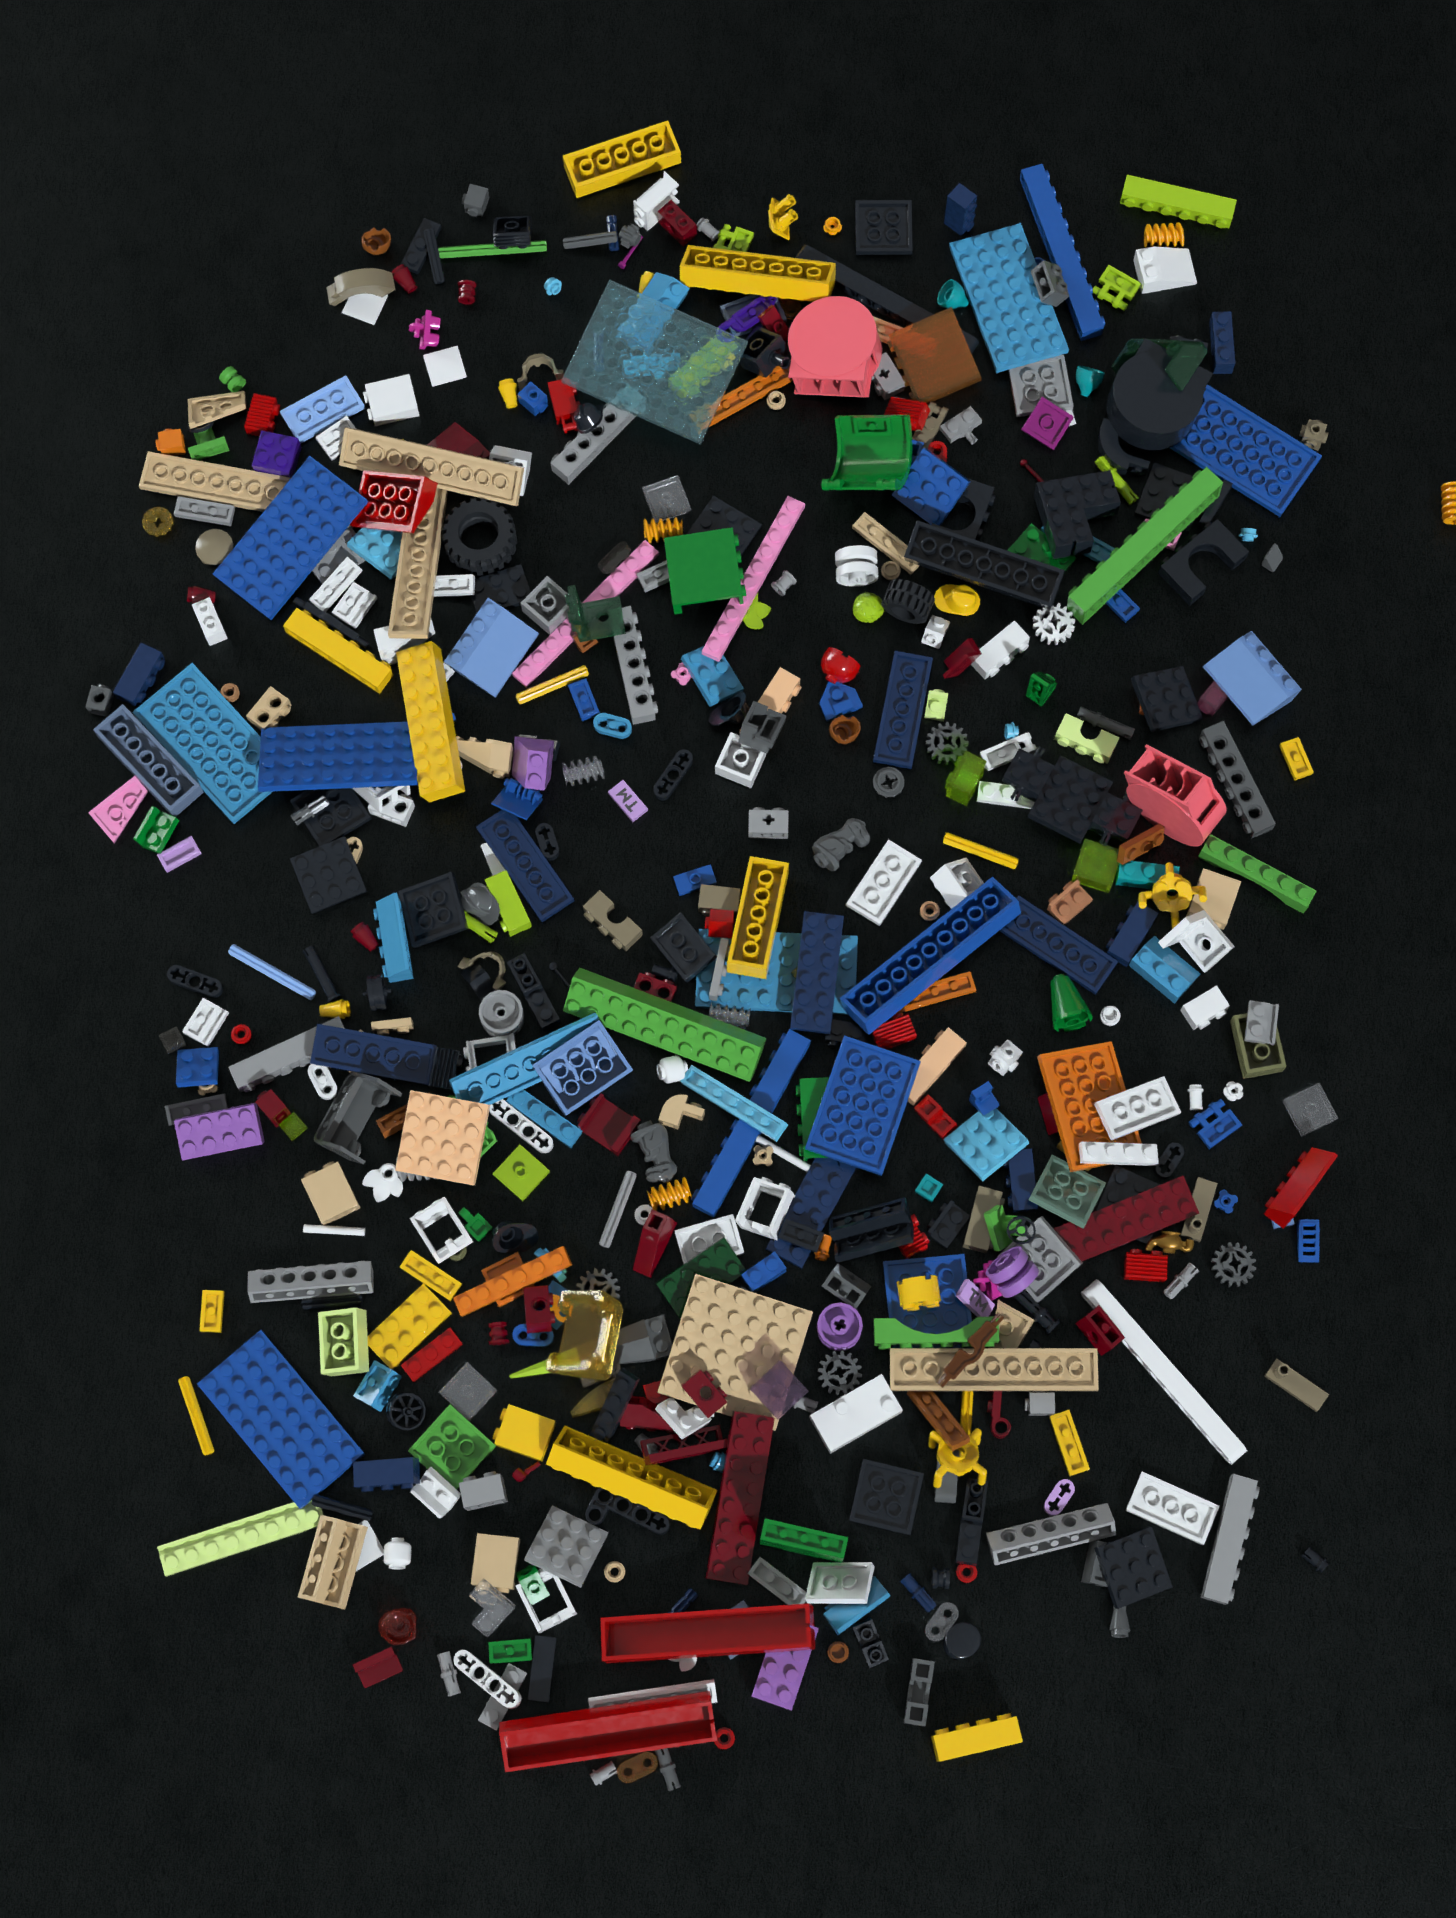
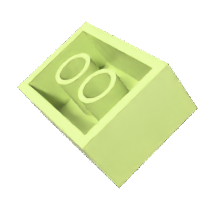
(343, 1342)

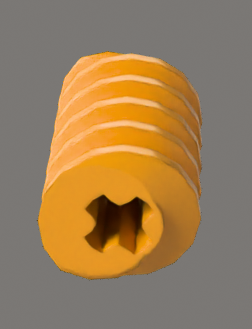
(1164, 234)
(1449, 503)
(662, 529)
(670, 1194)

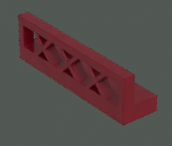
(687, 1451)

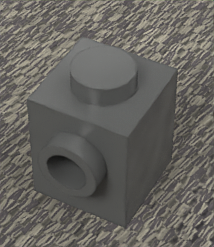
(475, 200)

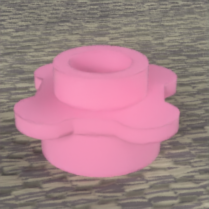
(682, 679)

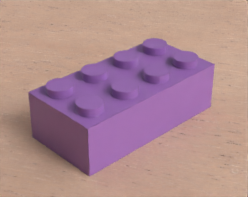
(219, 1131)
(781, 1676)

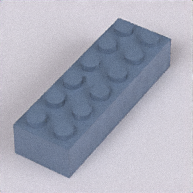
(148, 761)

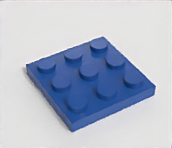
(931, 488)

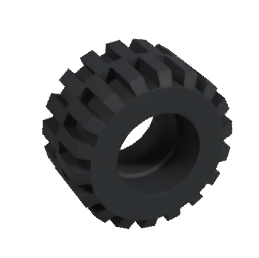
(908, 601)

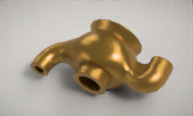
(1170, 1242)

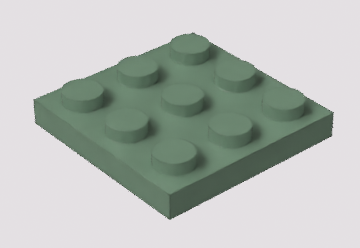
(1066, 1192)

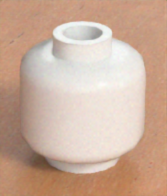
(672, 1069)
(397, 1554)

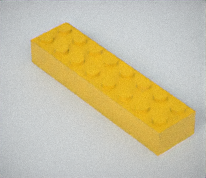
(757, 273)
(430, 721)
(629, 1477)

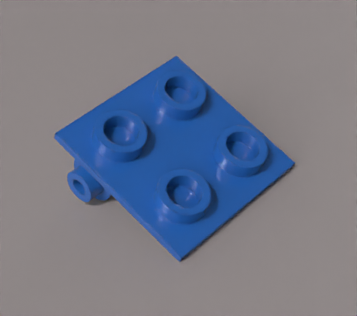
(516, 800)

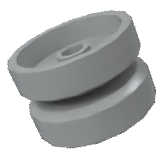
(501, 1002)

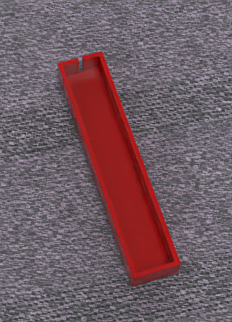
(707, 1633)
(607, 1731)

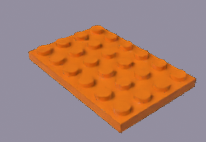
(1074, 1084)

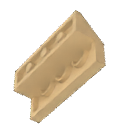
(332, 1562)

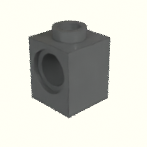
(99, 708)

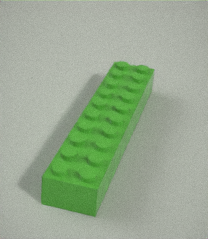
(1143, 545)
(665, 1024)

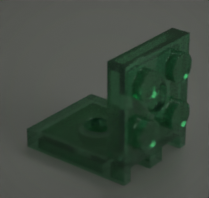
(585, 616)

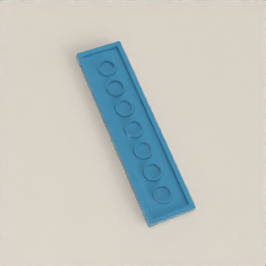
(514, 1069)

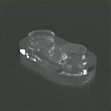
(942, 1622)

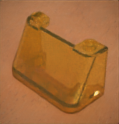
(588, 1335)

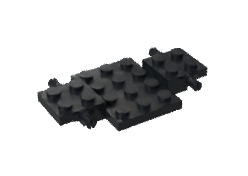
(1070, 798)

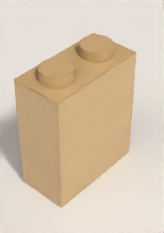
(1220, 897)
(330, 1193)
(496, 1561)

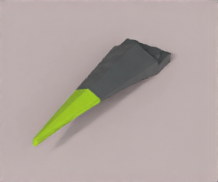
(636, 1343)

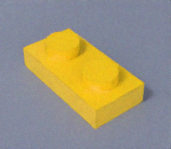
(1296, 758)
(211, 1311)

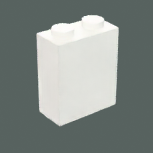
(391, 400)

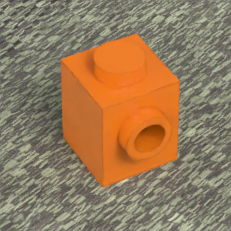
(171, 442)

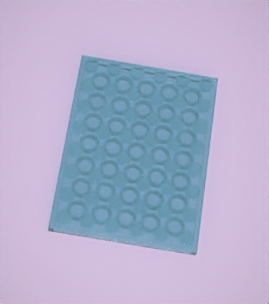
(654, 361)

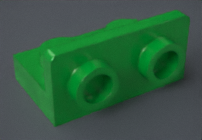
(155, 830)

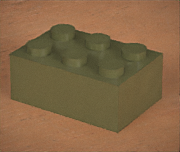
(1256, 1058)

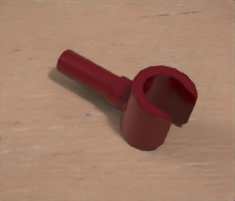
(519, 1475)

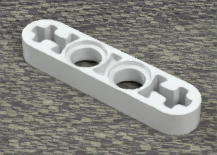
(520, 1125)
(486, 1680)

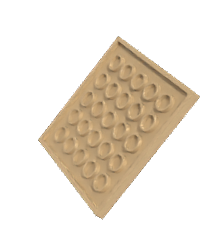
(735, 1340)

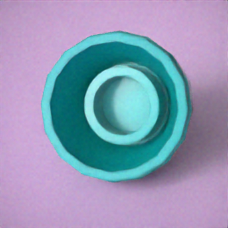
(952, 295)
(1088, 379)

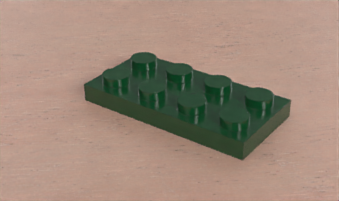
(715, 1262)

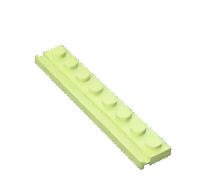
(237, 1537)

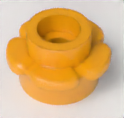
(832, 221)

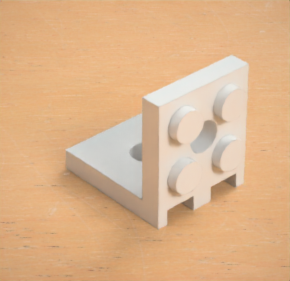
(1190, 935)

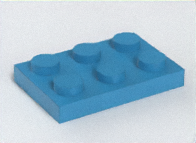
(713, 678)

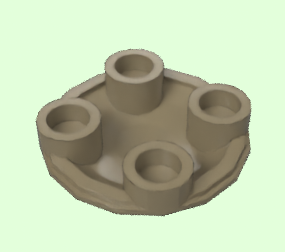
(213, 546)

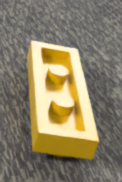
(430, 1275)
(1069, 1442)

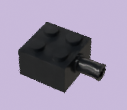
(764, 352)

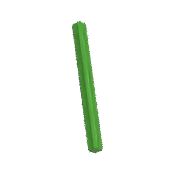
(489, 249)

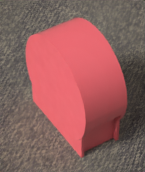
(834, 348)
(1174, 797)

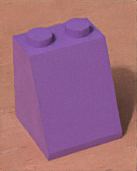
(532, 762)

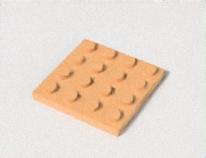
(442, 1137)

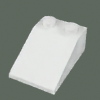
(1163, 268)
(389, 646)

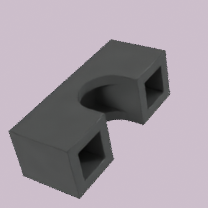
(918, 1692)

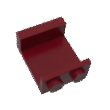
(608, 1124)

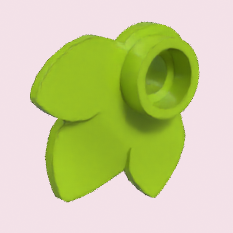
(755, 613)

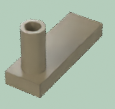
(1203, 1197)
(1296, 1385)

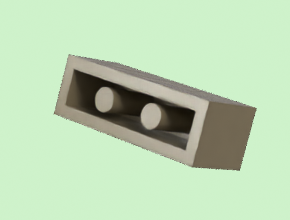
(977, 1233)

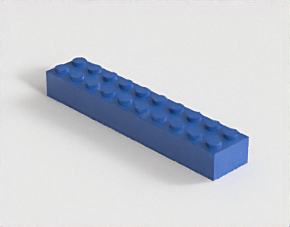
(930, 955)

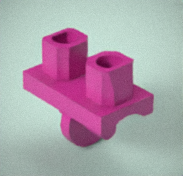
(423, 329)
(985, 1284)

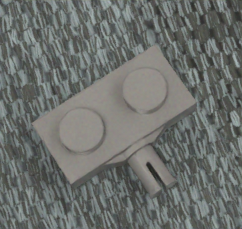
(962, 426)

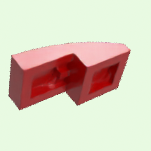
(935, 1117)

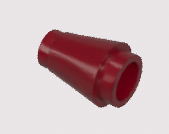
(404, 278)
(197, 594)
(364, 935)

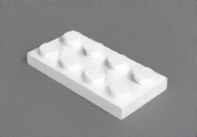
(883, 882)
(1137, 1108)
(1172, 1508)

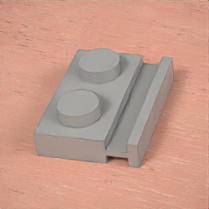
(1261, 1022)

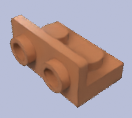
(1069, 902)

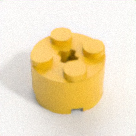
(918, 1292)

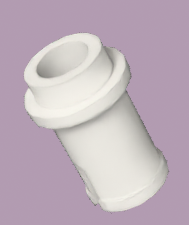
(1195, 1097)

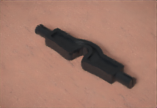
(332, 621)

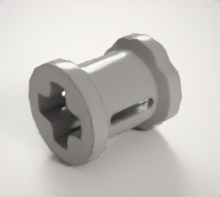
(783, 583)

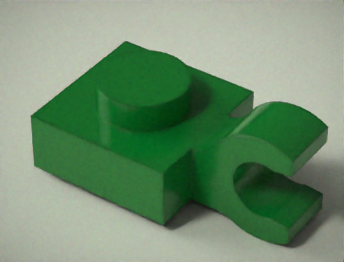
(476, 1226)

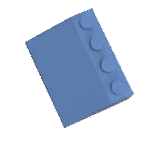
(491, 647)
(1252, 678)
(582, 1068)

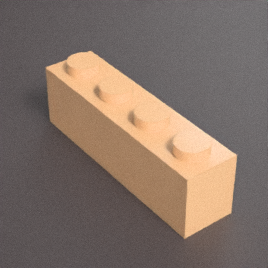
(780, 691)
(935, 1062)

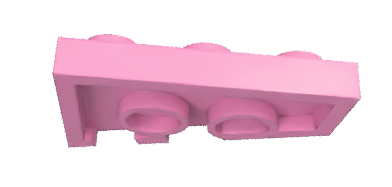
(118, 808)

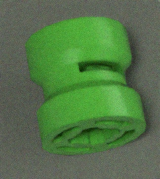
(232, 379)

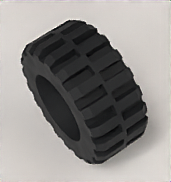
(475, 514)

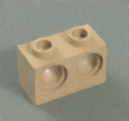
(264, 708)

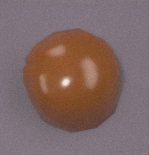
(376, 241)
(844, 729)

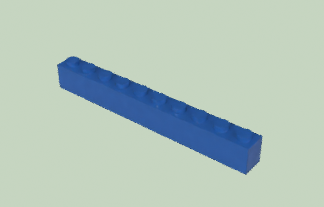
(1061, 251)
(743, 1136)

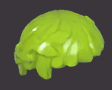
(868, 607)

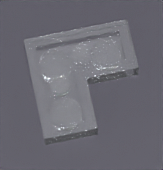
(495, 1607)

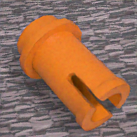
(822, 1253)

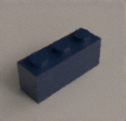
(960, 209)
(1222, 342)
(139, 675)
(1131, 933)
(1020, 1182)
(386, 1473)

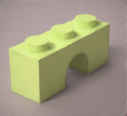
(1099, 748)

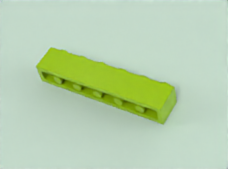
(1178, 201)

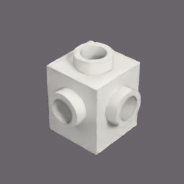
(1005, 1057)

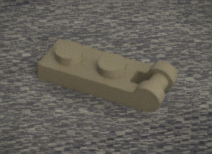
(931, 425)

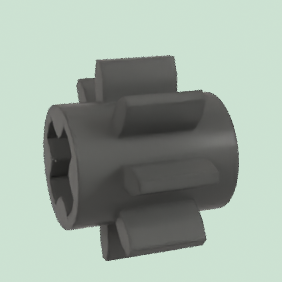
(630, 236)

